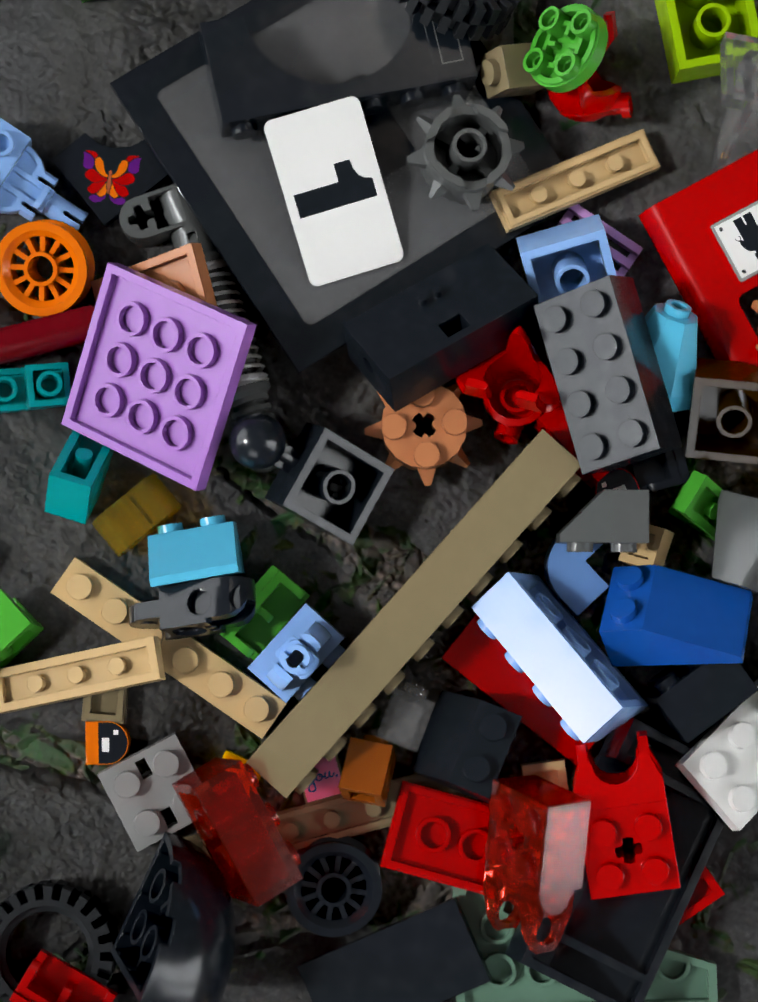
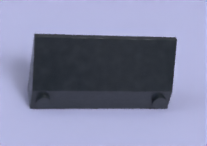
(620, 941)

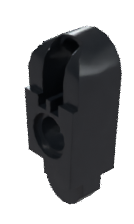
(197, 607)

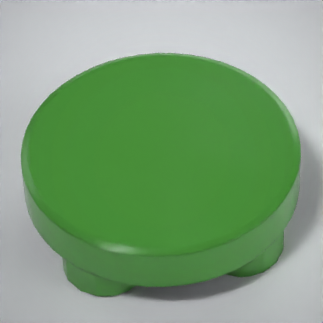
(566, 47)

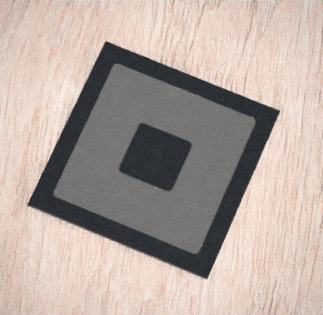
(237, 187)

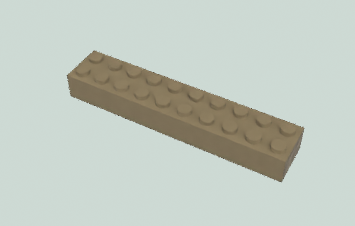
(414, 612)

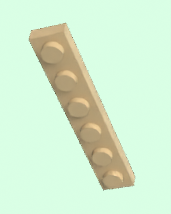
(182, 658)

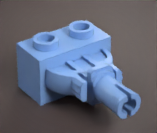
(20, 181)
(297, 653)

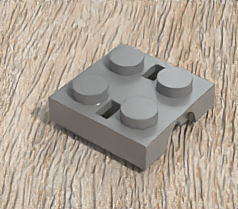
(143, 796)

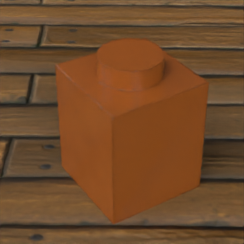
(368, 770)

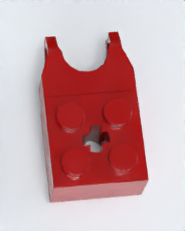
(623, 807)

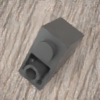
(611, 518)

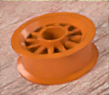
(82, 269)

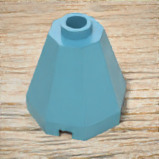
(675, 345)

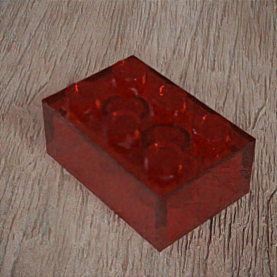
(239, 830)

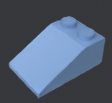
(566, 256)

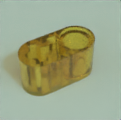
(136, 515)

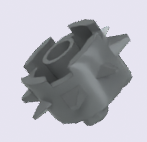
(469, 129)

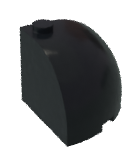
(178, 928)

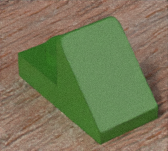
(698, 504)

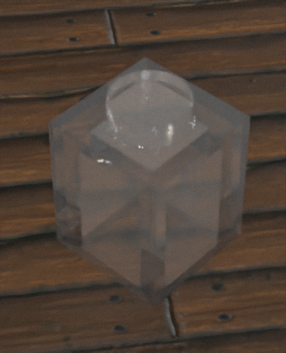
(406, 716)

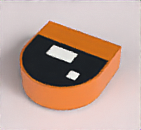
(105, 742)

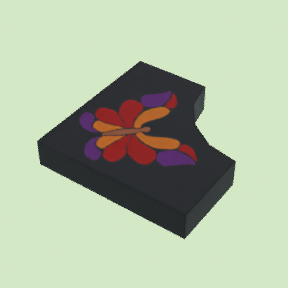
(110, 175)

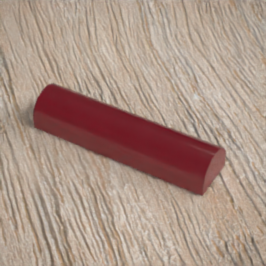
(45, 334)

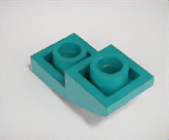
(34, 387)

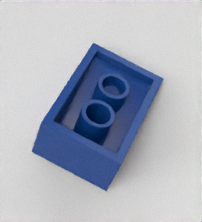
(673, 618)

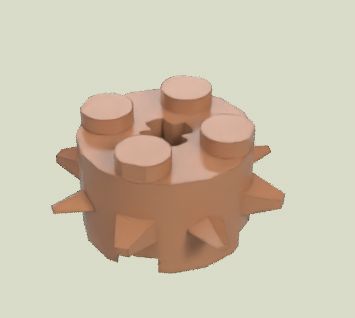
(426, 452)

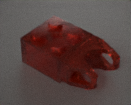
(534, 855)

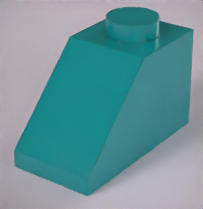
(77, 478)

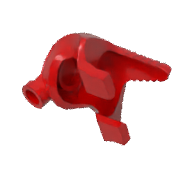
(596, 96)
(513, 387)

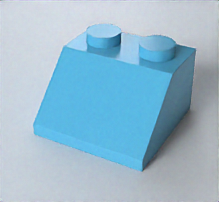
(194, 553)

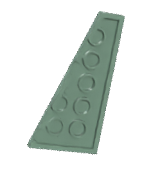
(678, 979)

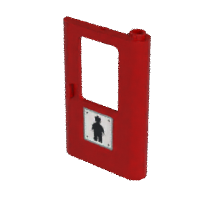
(712, 252)

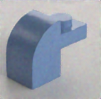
(572, 577)

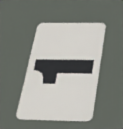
(334, 190)

